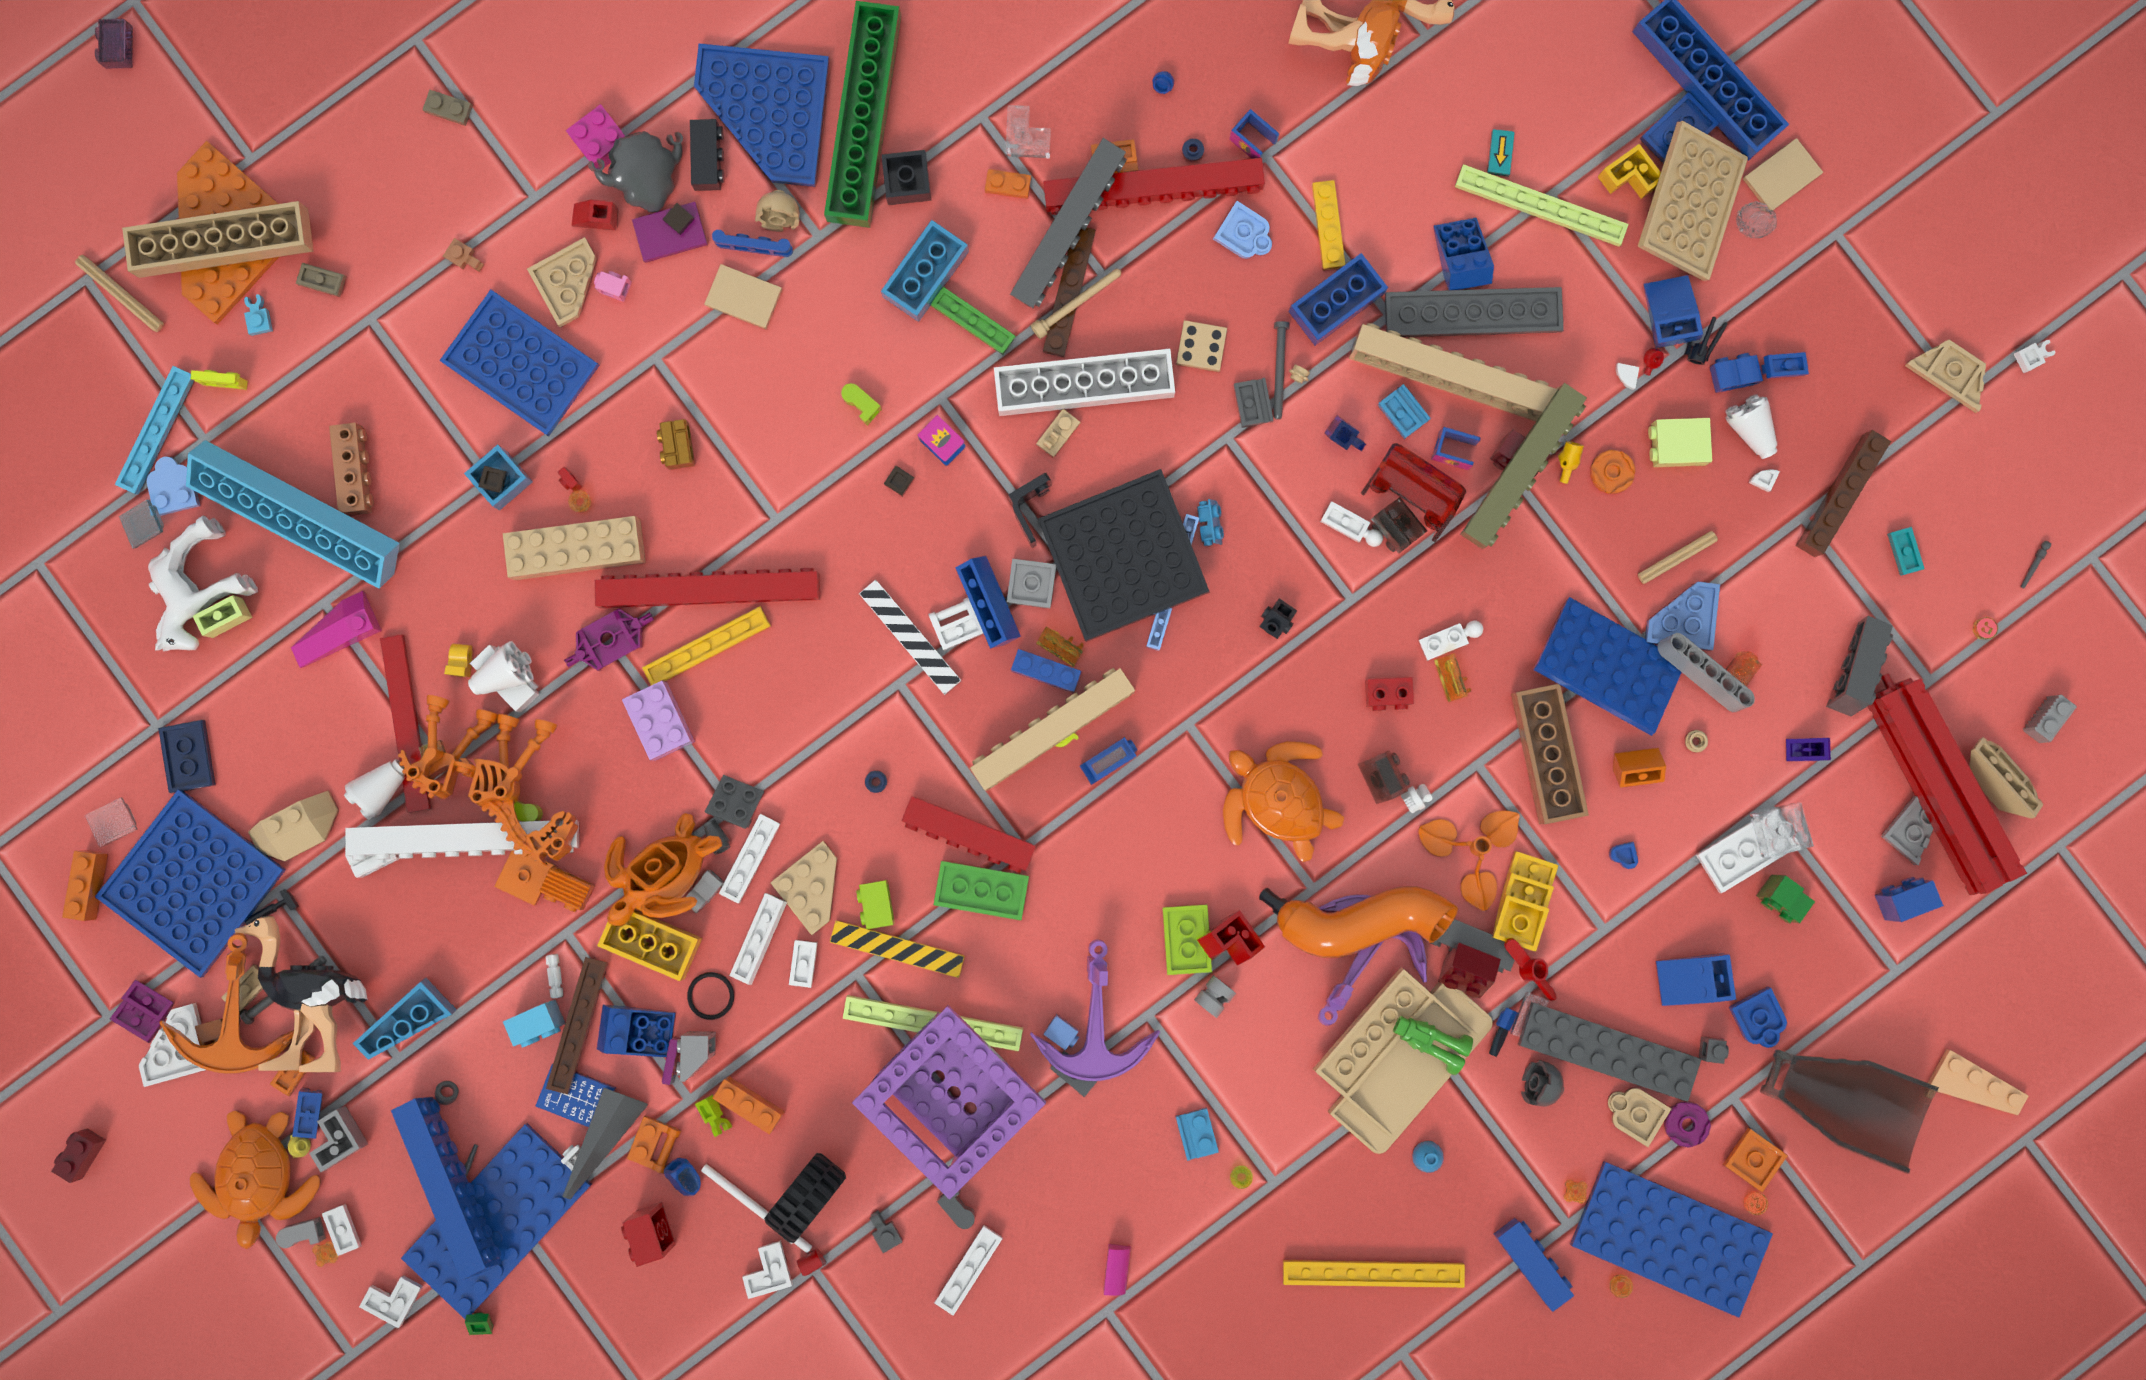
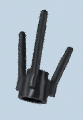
(1700, 352)

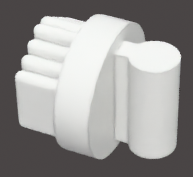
(1415, 798)

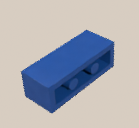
(1046, 671)

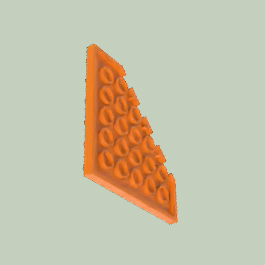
(213, 186)

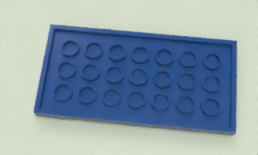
(520, 1204)
(1671, 1239)

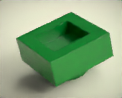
(479, 1324)

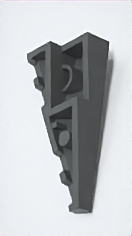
(610, 1121)

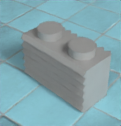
(2049, 718)

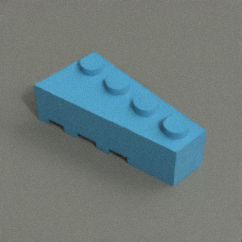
(412, 1014)

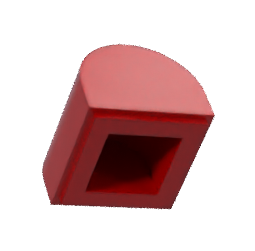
(811, 1262)

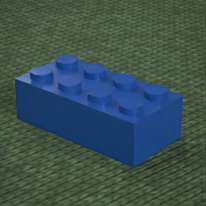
(1338, 299)

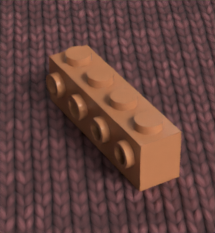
(350, 469)

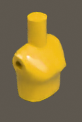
(1569, 459)

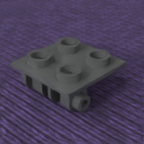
(734, 802)

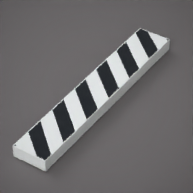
(910, 637)

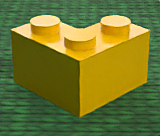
(1634, 168)

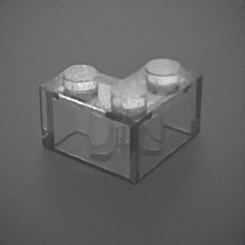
(1023, 140)

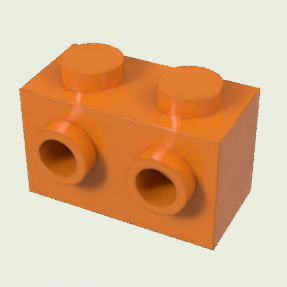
(1639, 767)

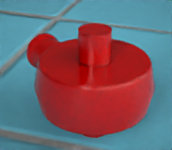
(1652, 359)

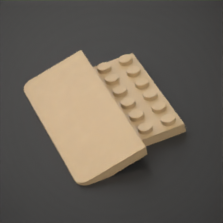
(1382, 1076)

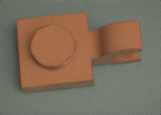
(462, 255)

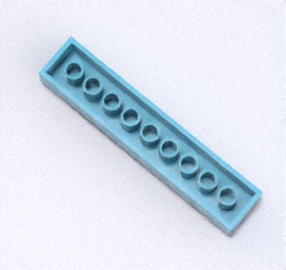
(291, 514)

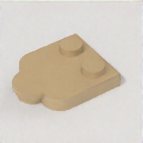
(1637, 1114)

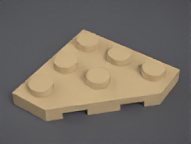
(565, 280)
(810, 887)

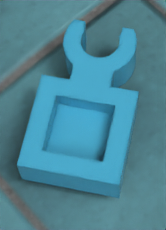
(258, 319)

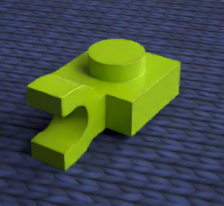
(711, 1112)

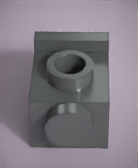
(1713, 1050)

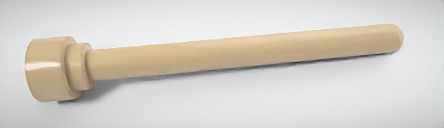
(1041, 327)

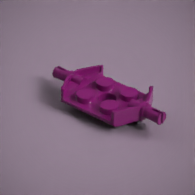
(626, 638)

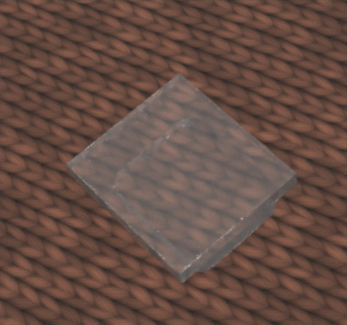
(111, 822)

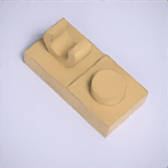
(1058, 433)

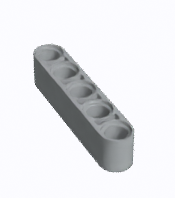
(1706, 672)

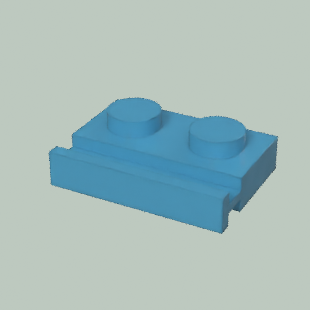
(1404, 411)
(1197, 1134)

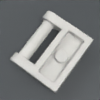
(959, 630)

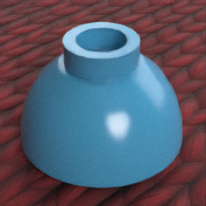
(1428, 1156)

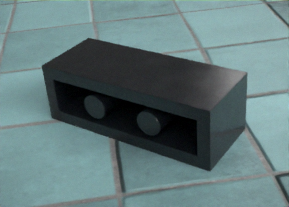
(706, 154)

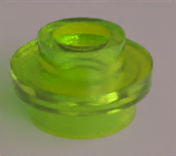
(1248, 1177)

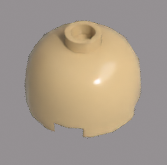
(777, 211)

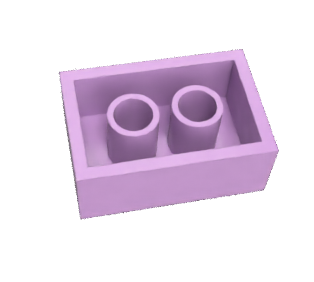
(658, 720)

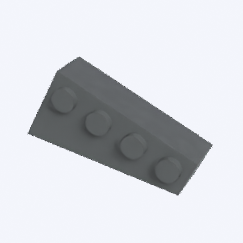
(1862, 667)

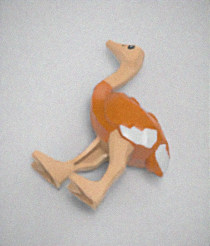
(1369, 36)

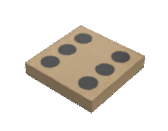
(1201, 346)

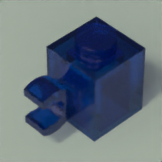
(1344, 434)

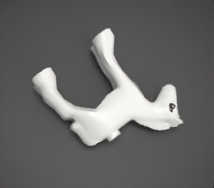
(181, 593)

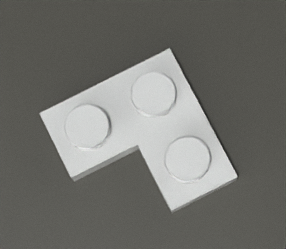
(774, 1273)
(395, 1306)

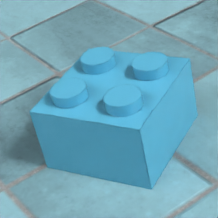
(538, 1021)

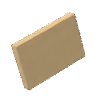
(1783, 175)
(743, 296)

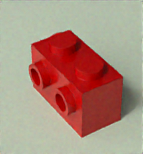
(1389, 692)

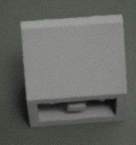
(695, 1051)

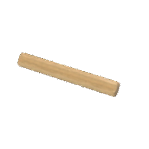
(1677, 557)

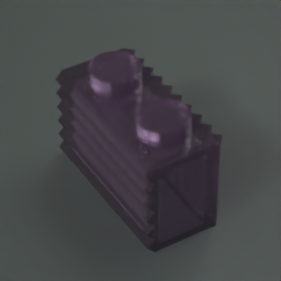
(114, 43)

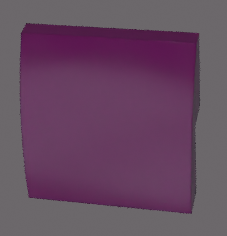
(142, 1011)

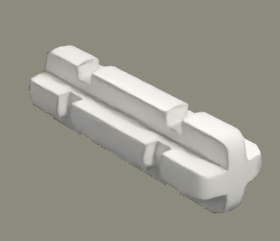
(554, 976)

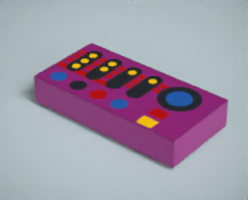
(671, 1062)

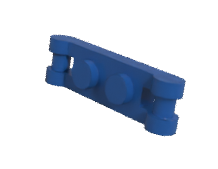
(762, 245)

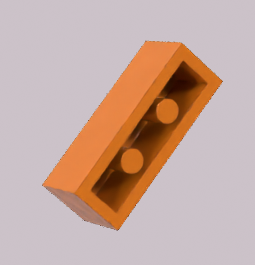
(84, 884)
(748, 1105)

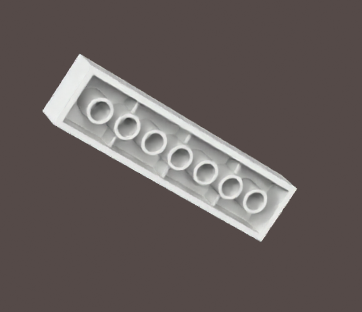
(1084, 382)

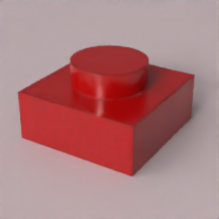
(568, 480)

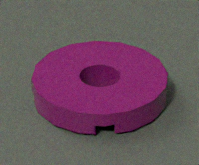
(1699, 1130)

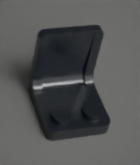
(1038, 486)

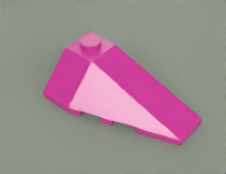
(341, 627)

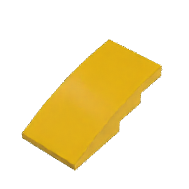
(1525, 900)

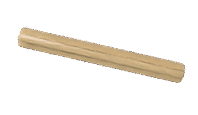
(119, 293)

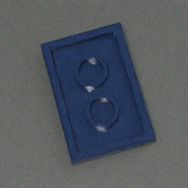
(186, 756)

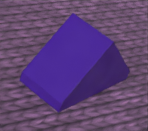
(1808, 749)

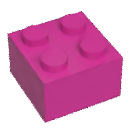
(595, 135)

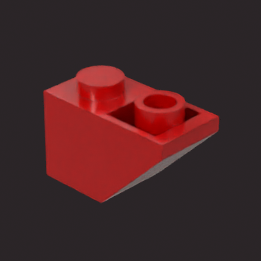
(595, 215)

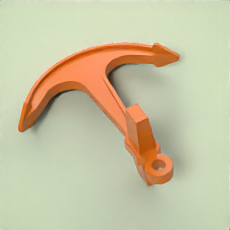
(228, 1052)

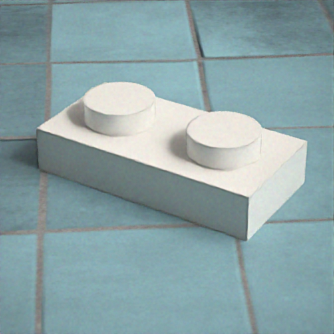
(803, 963)
(341, 1229)

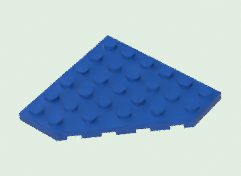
(769, 105)

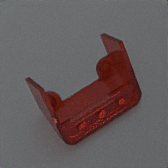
(1419, 485)

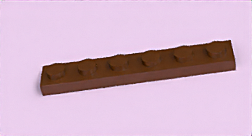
(1069, 288)
(577, 1025)

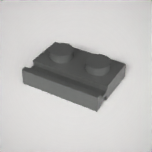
(1253, 402)

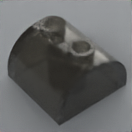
(1398, 525)
(1384, 776)

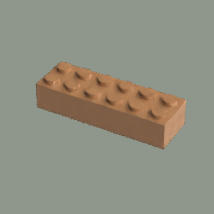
(1549, 754)

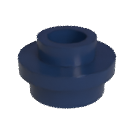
(1193, 156)
(883, 781)

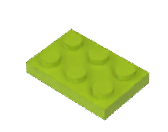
(1181, 931)

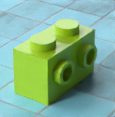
(876, 904)

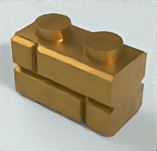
(676, 444)

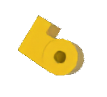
(459, 660)

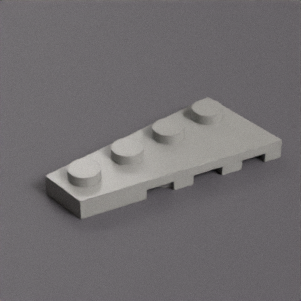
(1910, 831)

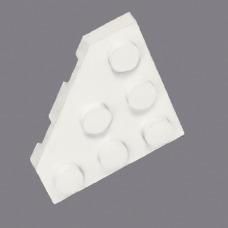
(162, 1059)

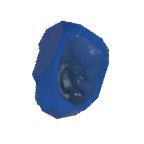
(683, 1176)

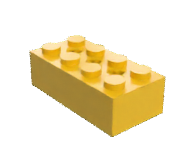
(656, 956)

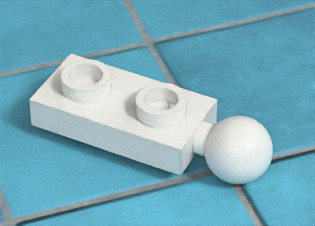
(1350, 525)
(1449, 639)

